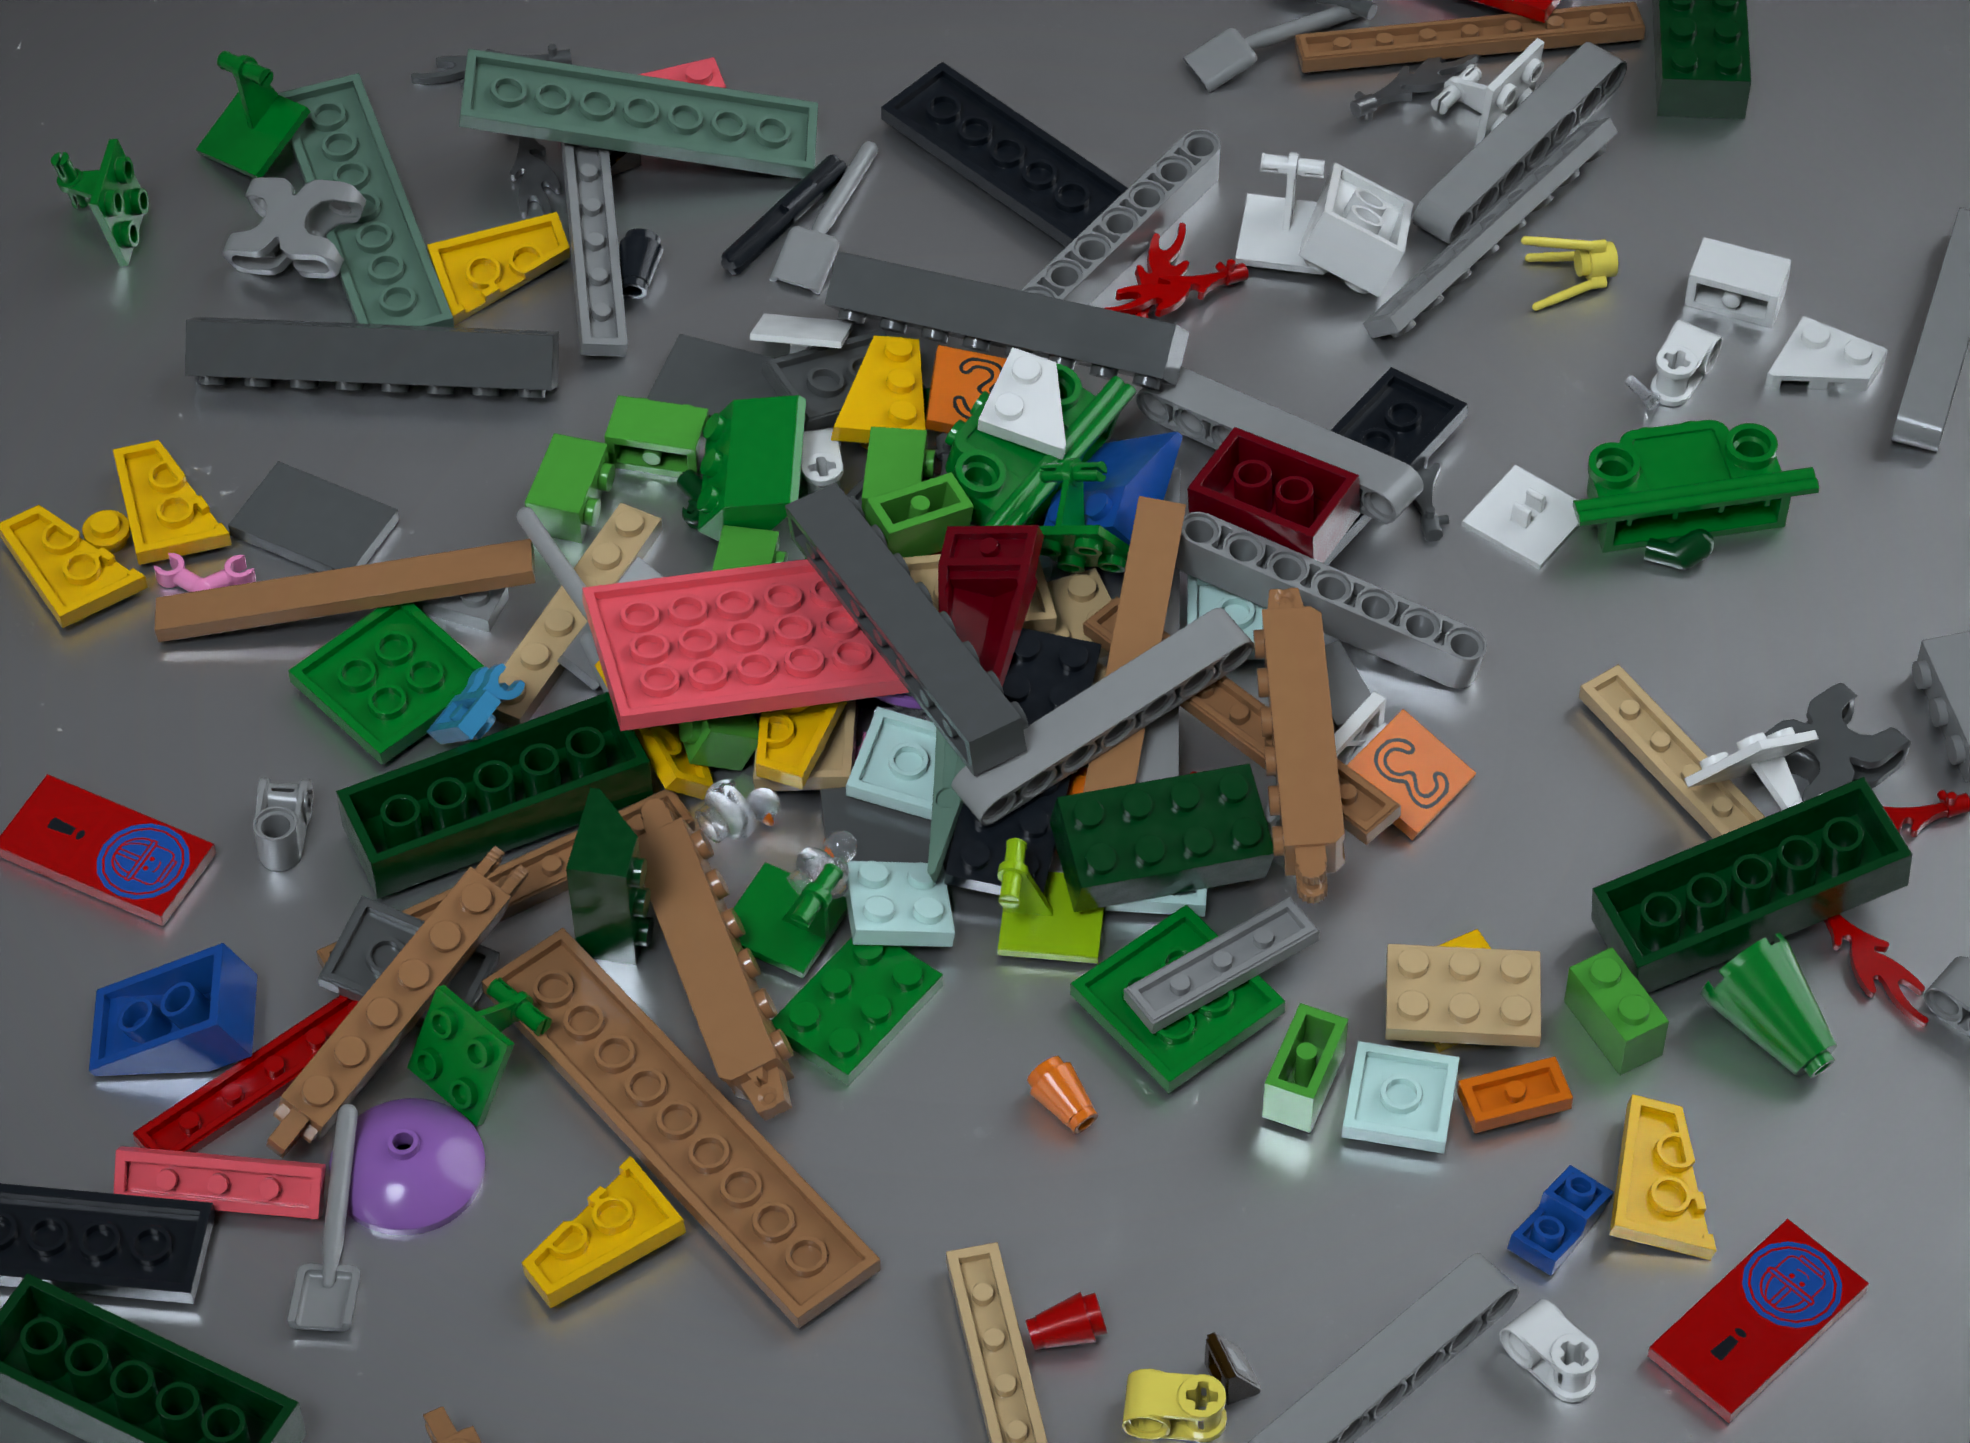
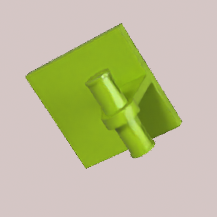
(1039, 923)

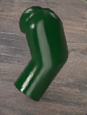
(690, 484)
(1682, 553)

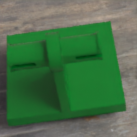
(254, 123)
(111, 194)
(1070, 540)
(790, 927)
(465, 1051)

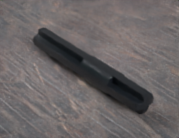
(783, 214)

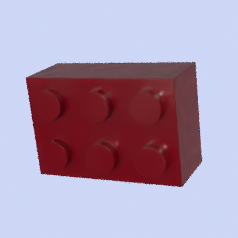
(1277, 494)

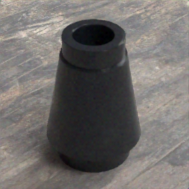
(639, 259)

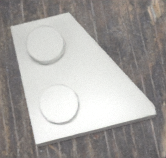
(1826, 359)
(1026, 405)

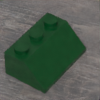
(608, 885)

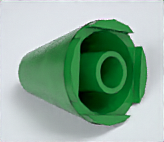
(1774, 1006)

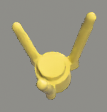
(1592, 259)

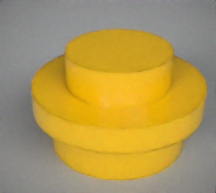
(107, 530)

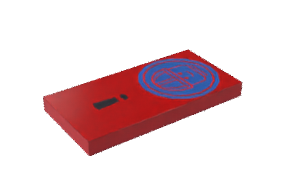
(105, 850)
(1758, 1320)

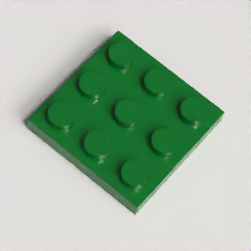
(386, 678)
(1195, 1039)

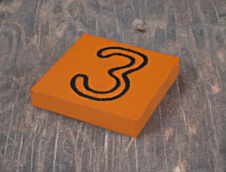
(957, 383)
(1412, 771)

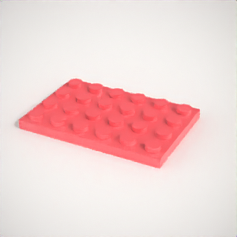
(730, 645)

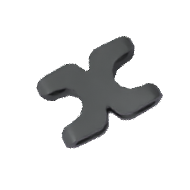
(1840, 752)

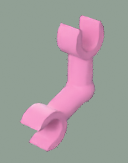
(191, 582)

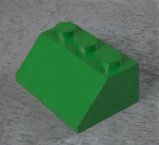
(751, 463)

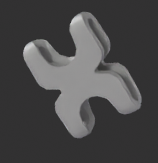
(294, 227)

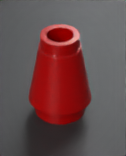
(1068, 1323)

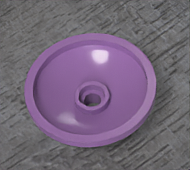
(415, 1186)

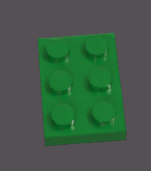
(856, 1007)

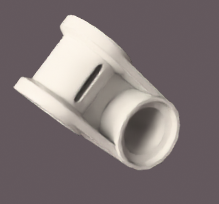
(1684, 362)
(820, 461)
(1552, 1351)

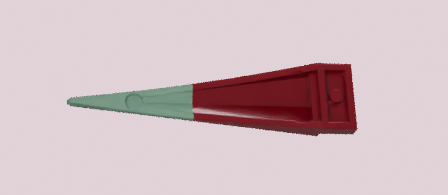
(986, 592)

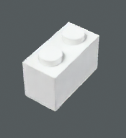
(1737, 282)

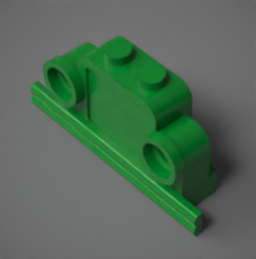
(1005, 477)
(1687, 480)

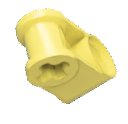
(1169, 1404)

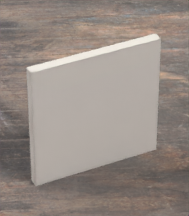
(801, 331)
(1524, 517)

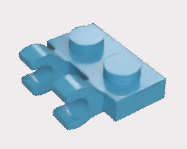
(471, 712)

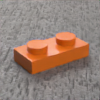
(1514, 1094)

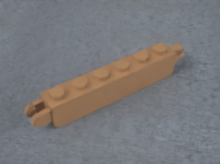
(1303, 743)
(713, 963)
(393, 1004)

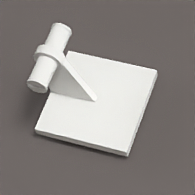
(1500, 96)
(1275, 225)
(1762, 756)

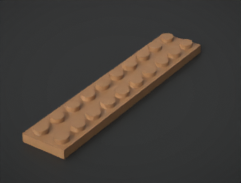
(688, 1132)

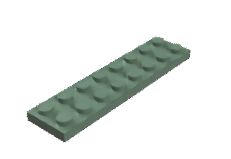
(638, 114)
(384, 254)

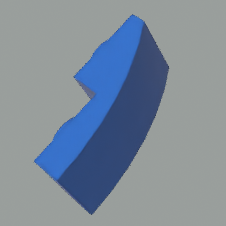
(1561, 1220)

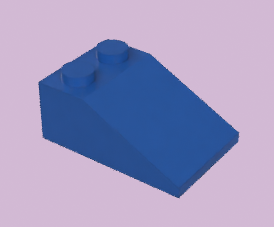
(1133, 470)
(176, 1017)

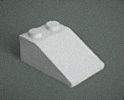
(1357, 231)

